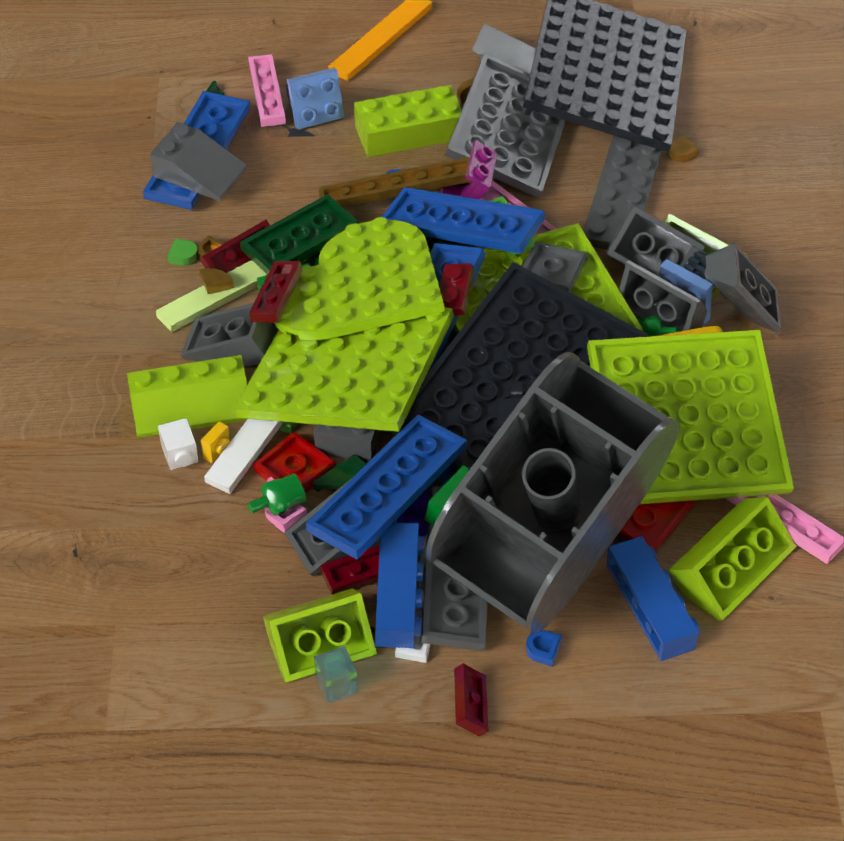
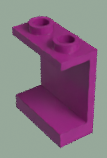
(479, 172)

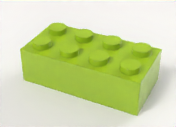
(407, 120)

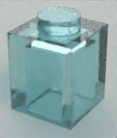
(336, 674)

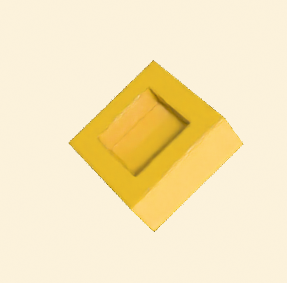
(215, 442)

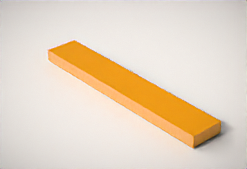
(380, 37)

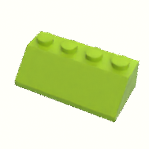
(196, 391)
(733, 557)

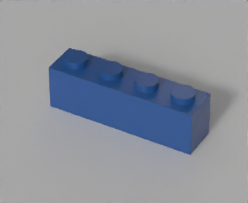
(397, 586)
(652, 598)

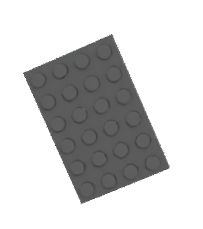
(497, 119)

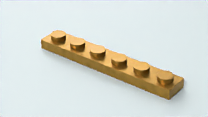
(391, 184)

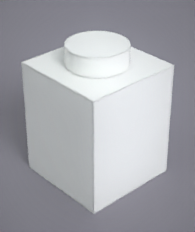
(178, 444)

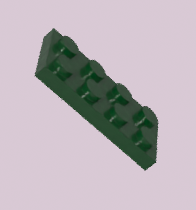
(298, 234)

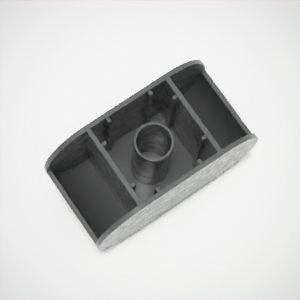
(551, 492)

